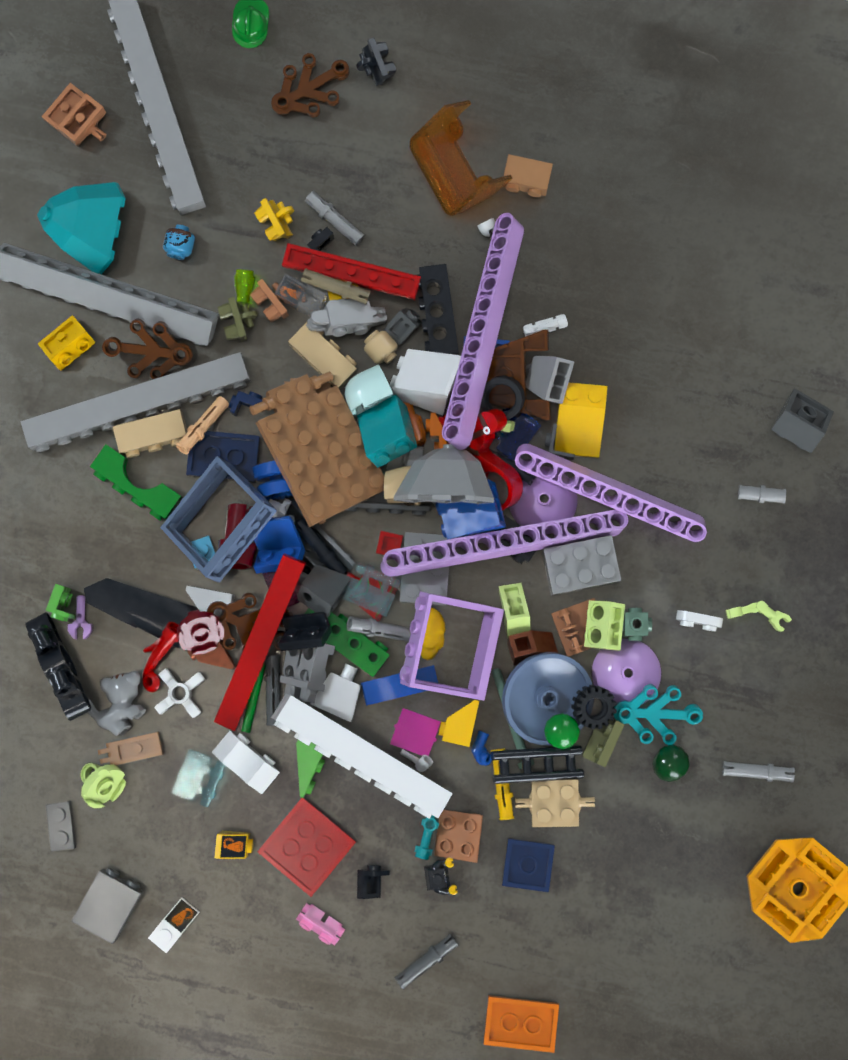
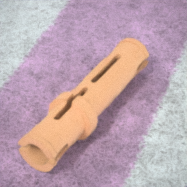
(197, 431)

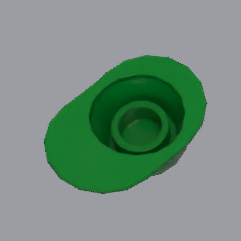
(250, 22)

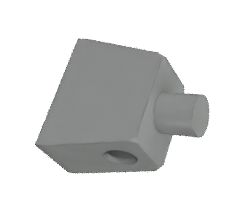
(549, 377)

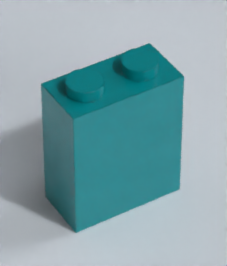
(386, 431)

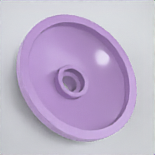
(530, 510)
(610, 666)

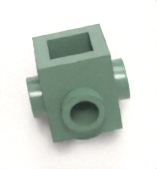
(645, 624)

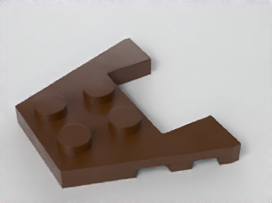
(510, 361)

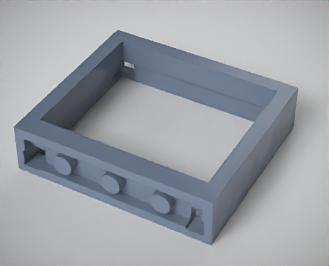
(240, 537)

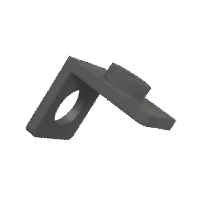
(549, 442)

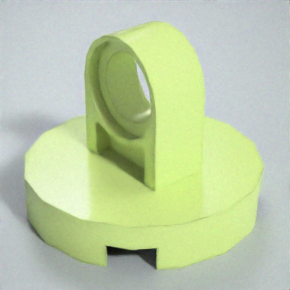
(102, 784)

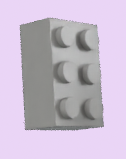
(581, 565)
(428, 581)

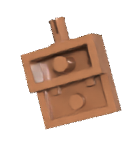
(75, 115)

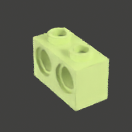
(604, 625)

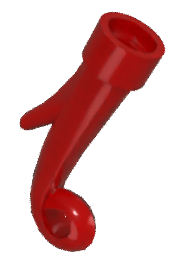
(159, 648)

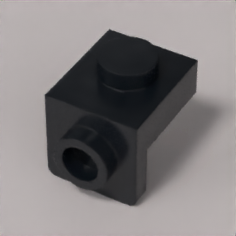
(321, 239)
(370, 882)

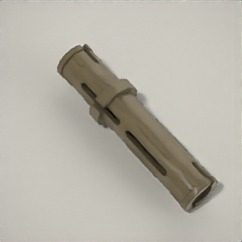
(336, 286)

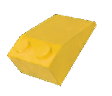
(581, 420)

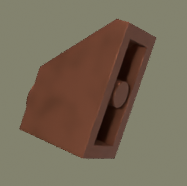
(217, 657)

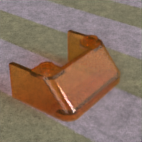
(446, 165)

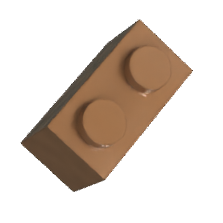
(527, 175)

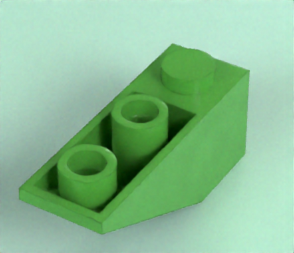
(308, 763)

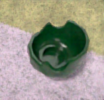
(671, 763)

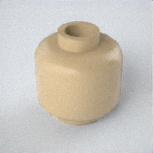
(380, 347)

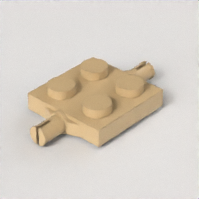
(555, 803)

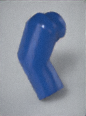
(479, 750)

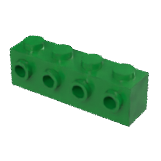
(355, 645)

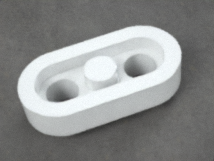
(709, 622)

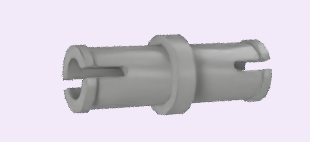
(762, 494)

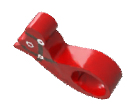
(484, 434)

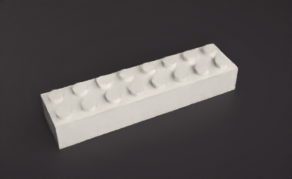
(364, 757)

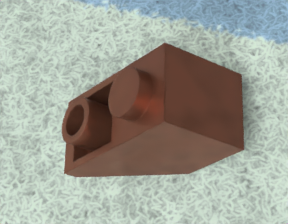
(530, 643)

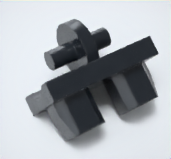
(373, 63)

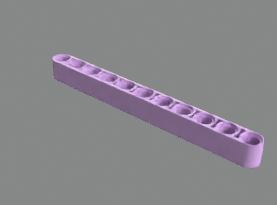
(483, 332)
(496, 549)

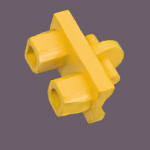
(279, 217)

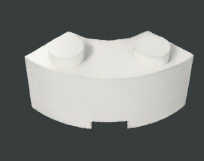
(246, 762)

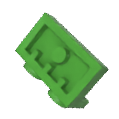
(58, 601)

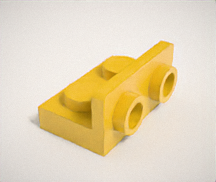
(66, 343)

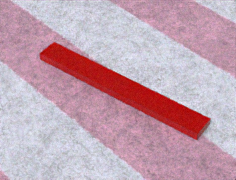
(259, 642)

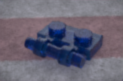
(523, 432)

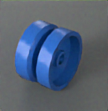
(275, 484)

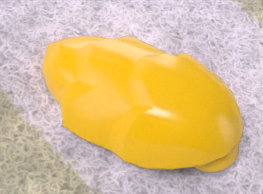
(434, 635)

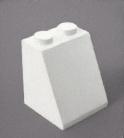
(425, 379)

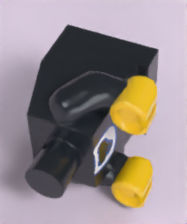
(437, 879)

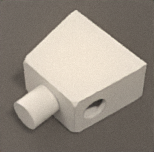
(339, 694)

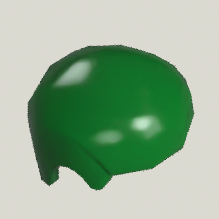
(561, 731)

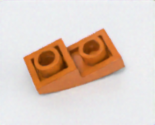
(435, 428)

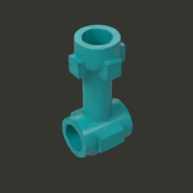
(423, 851)

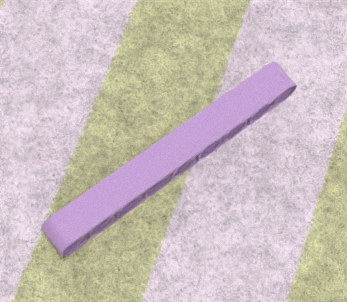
(618, 501)

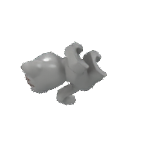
(120, 692)

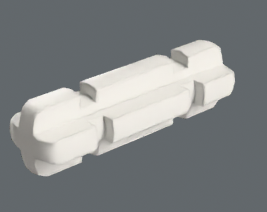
(549, 323)

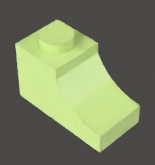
(515, 609)

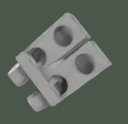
(305, 672)

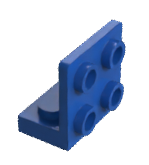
(274, 540)

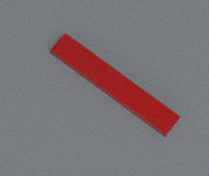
(351, 270)

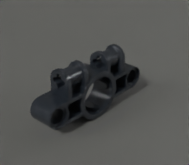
(58, 666)

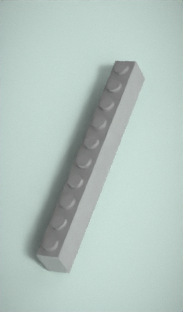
(157, 105)
(106, 294)
(135, 401)

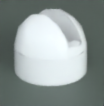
(486, 226)

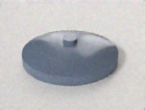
(540, 689)

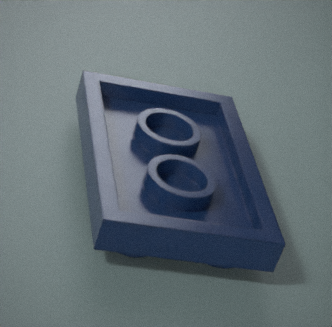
(237, 449)

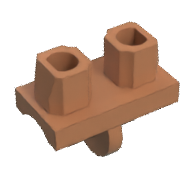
(263, 293)

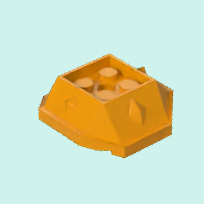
(823, 895)

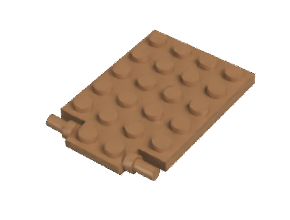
(317, 447)

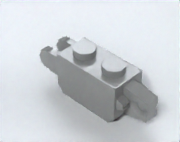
(346, 317)

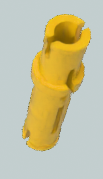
(504, 812)

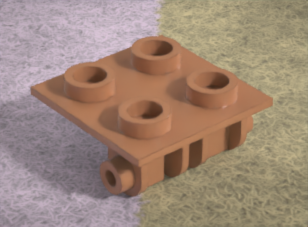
(572, 627)
(458, 835)

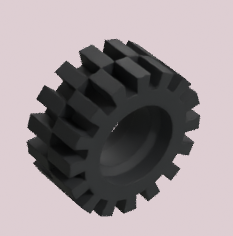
(607, 706)

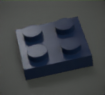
(528, 865)

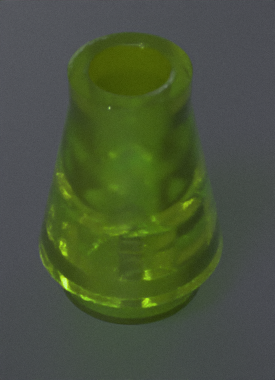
(244, 284)

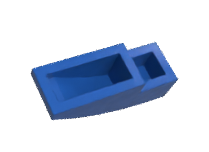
(390, 687)

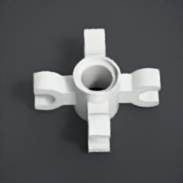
(187, 702)

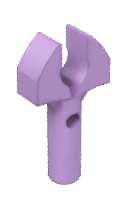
(80, 619)

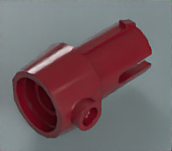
(235, 514)

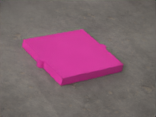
(415, 732)

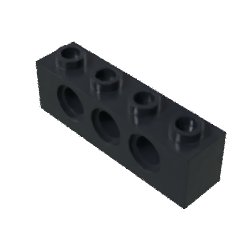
(437, 276)

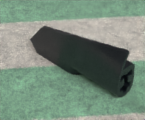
(136, 606)

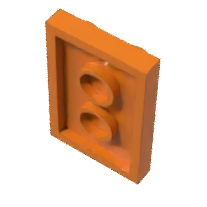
(521, 1024)

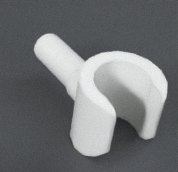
(421, 764)

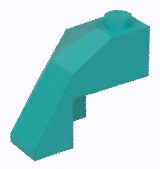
(85, 222)

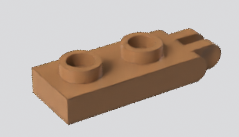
(132, 749)

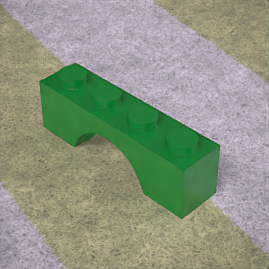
(113, 466)

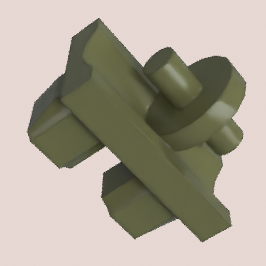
(231, 310)

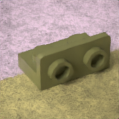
(603, 742)

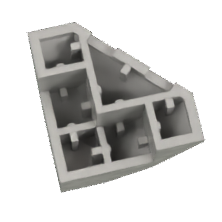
(445, 477)

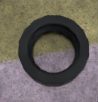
(514, 385)

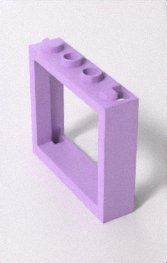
(483, 656)

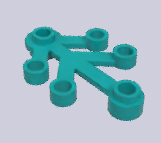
(654, 713)

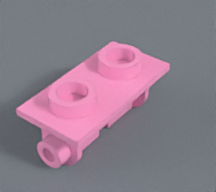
(312, 921)

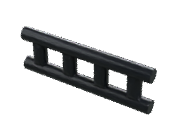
(527, 774)

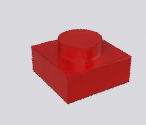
(388, 541)

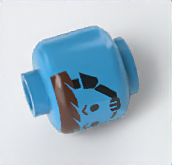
(178, 242)

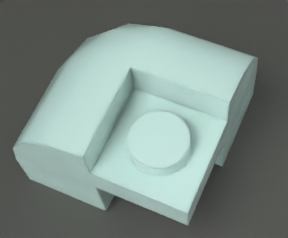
(367, 390)

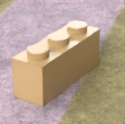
(323, 355)
(150, 433)

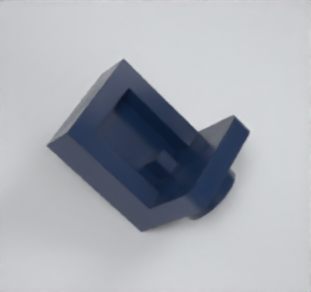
(243, 399)

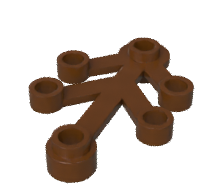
(307, 89)
(151, 349)
(243, 623)

